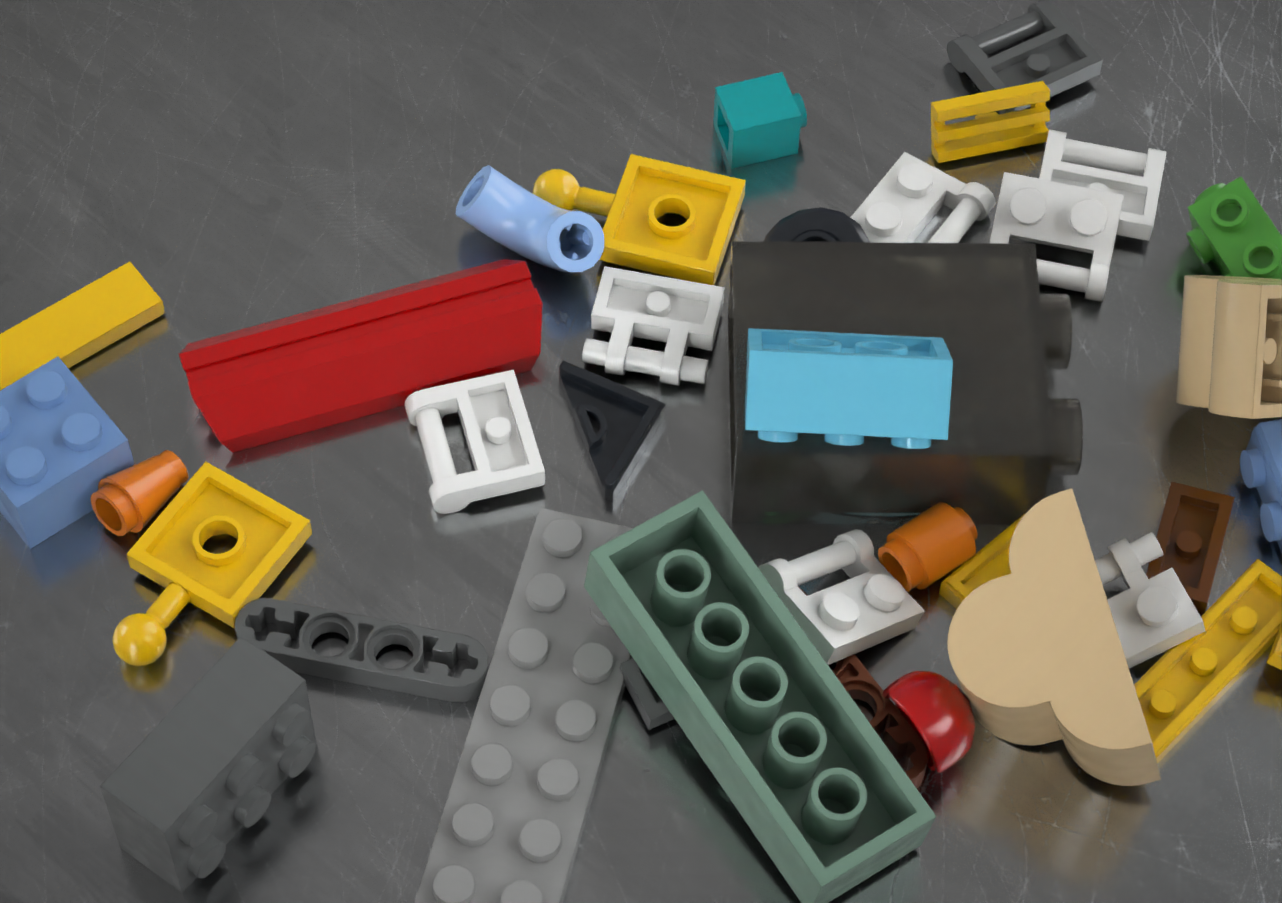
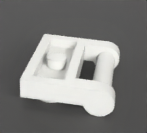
(1109, 170)
(911, 198)
(1062, 218)
(495, 433)
(851, 613)

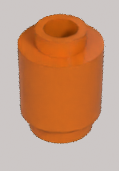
(929, 546)

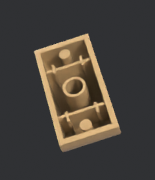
(1231, 346)
(1046, 654)

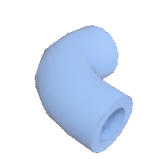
(529, 224)

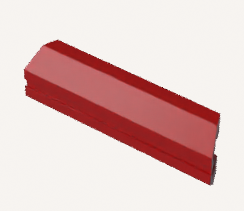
(364, 354)

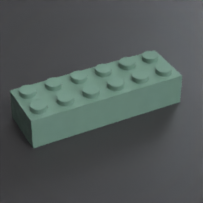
(757, 701)

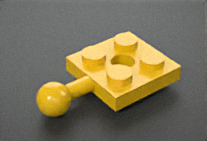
(646, 193)
(216, 583)

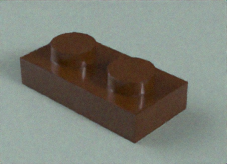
(1192, 538)

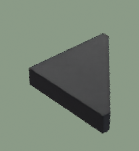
(612, 424)

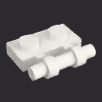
(657, 310)
(1152, 611)

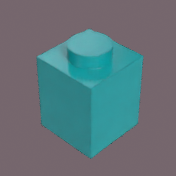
(758, 119)

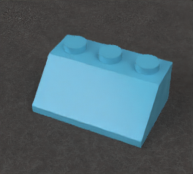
(847, 387)

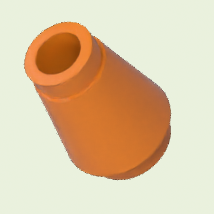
(137, 493)

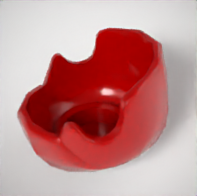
(937, 714)

